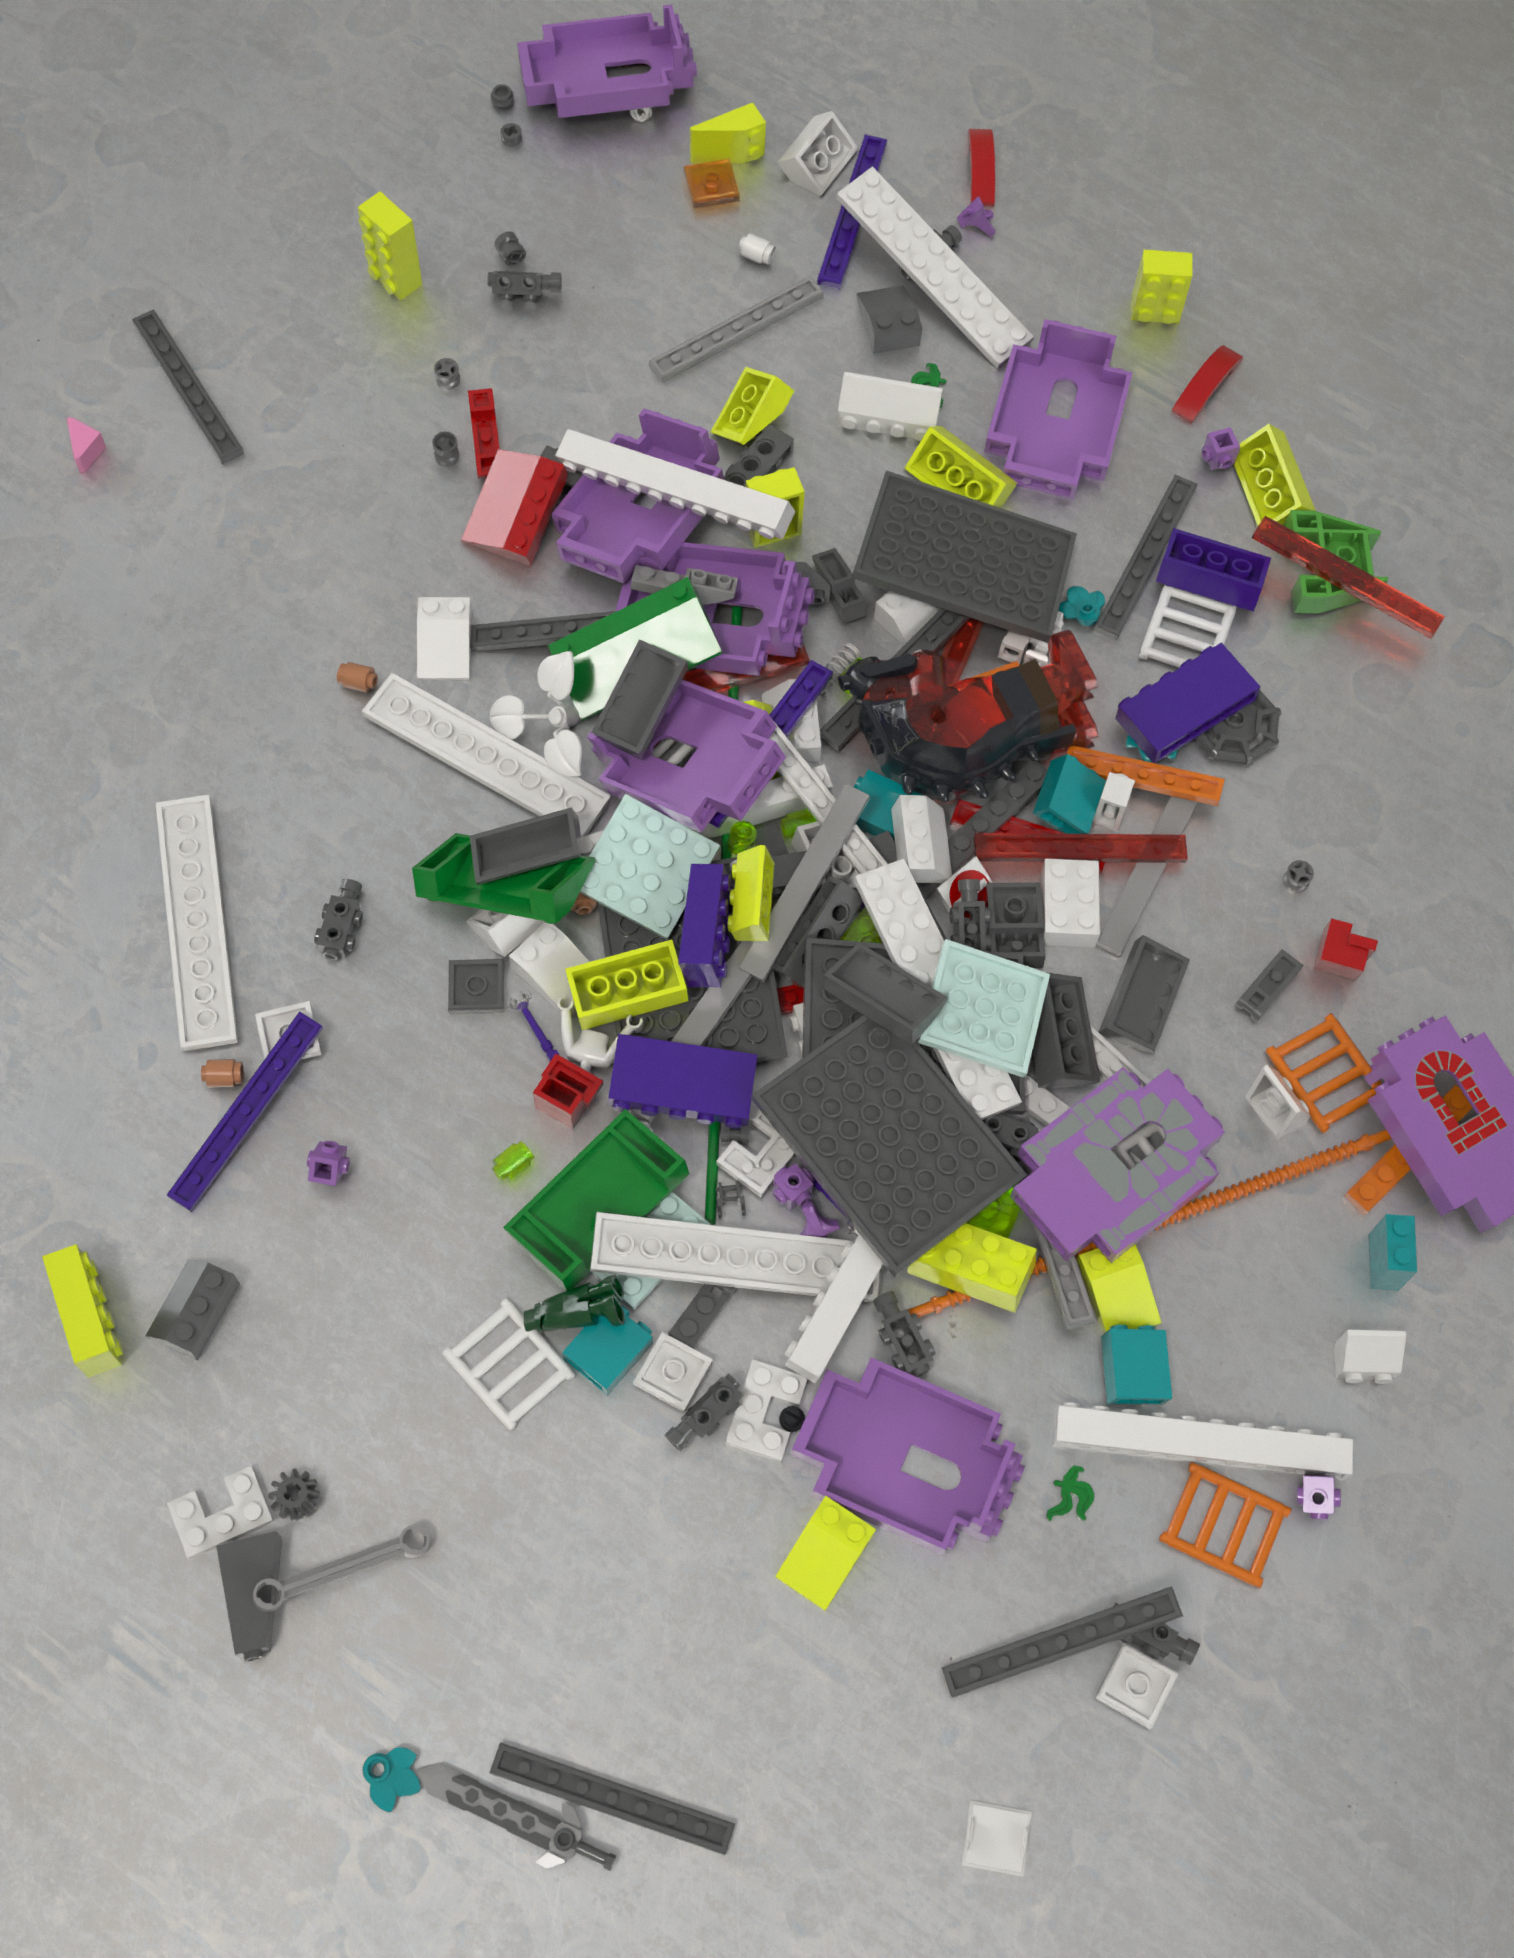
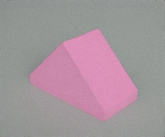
(85, 442)

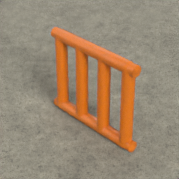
(1346, 1046)
(1198, 1550)

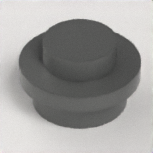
(502, 96)

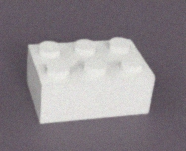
(1070, 902)

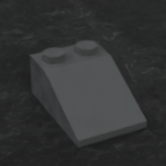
(890, 319)

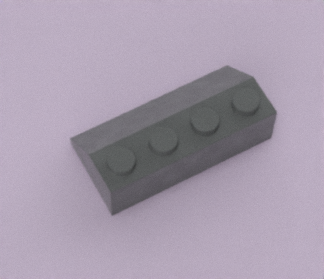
(1064, 1039)

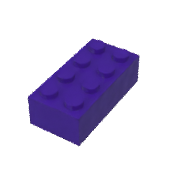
(1213, 569)
(706, 926)

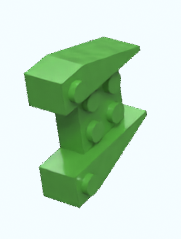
(1340, 537)

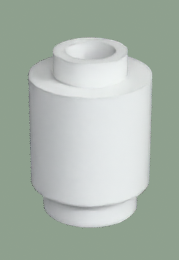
(757, 249)

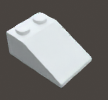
(444, 638)
(543, 962)
(1276, 1103)

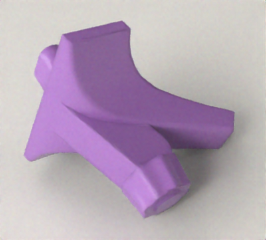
(977, 216)
(815, 1223)

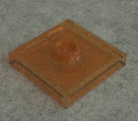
(711, 183)

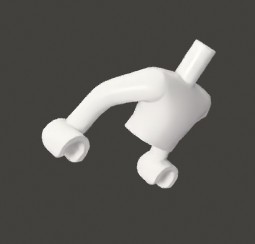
(591, 1046)

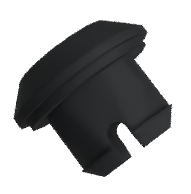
(791, 1418)

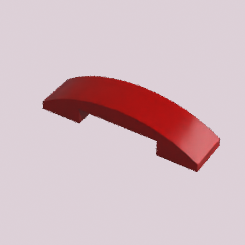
(982, 165)
(1205, 382)
(484, 429)

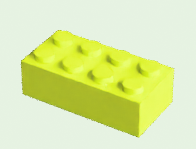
(390, 245)
(627, 984)
(979, 1266)
(82, 1310)

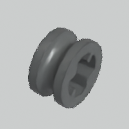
(513, 140)

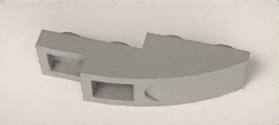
(710, 586)

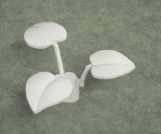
(565, 749)

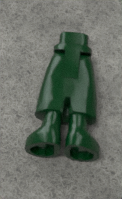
(578, 1307)

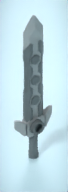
(514, 1816)

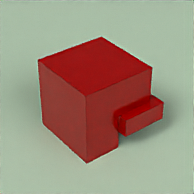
(1343, 952)
(565, 1091)

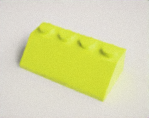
(956, 467)
(1271, 476)

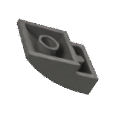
(1017, 920)

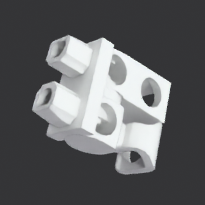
(1021, 642)

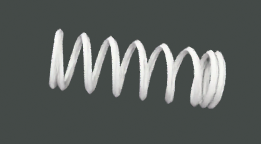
(849, 656)

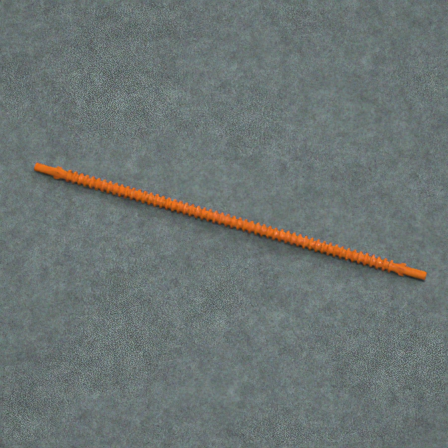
(1365, 1143)

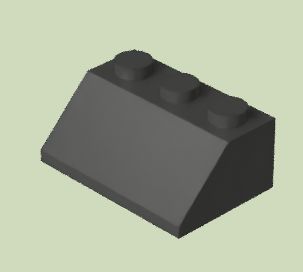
(193, 1308)

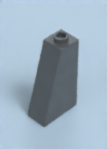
(242, 1568)

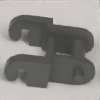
(740, 1199)

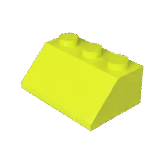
(752, 895)

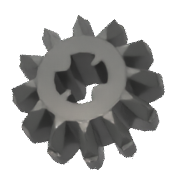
(283, 1496)

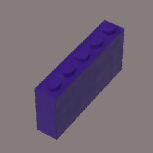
(1187, 702)
(682, 1081)

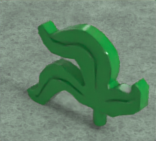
(931, 378)
(1080, 1489)

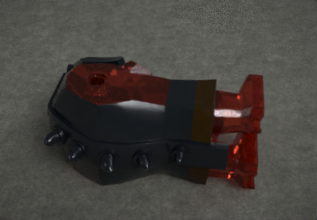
(970, 732)

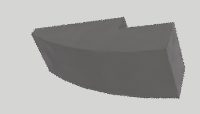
(843, 590)

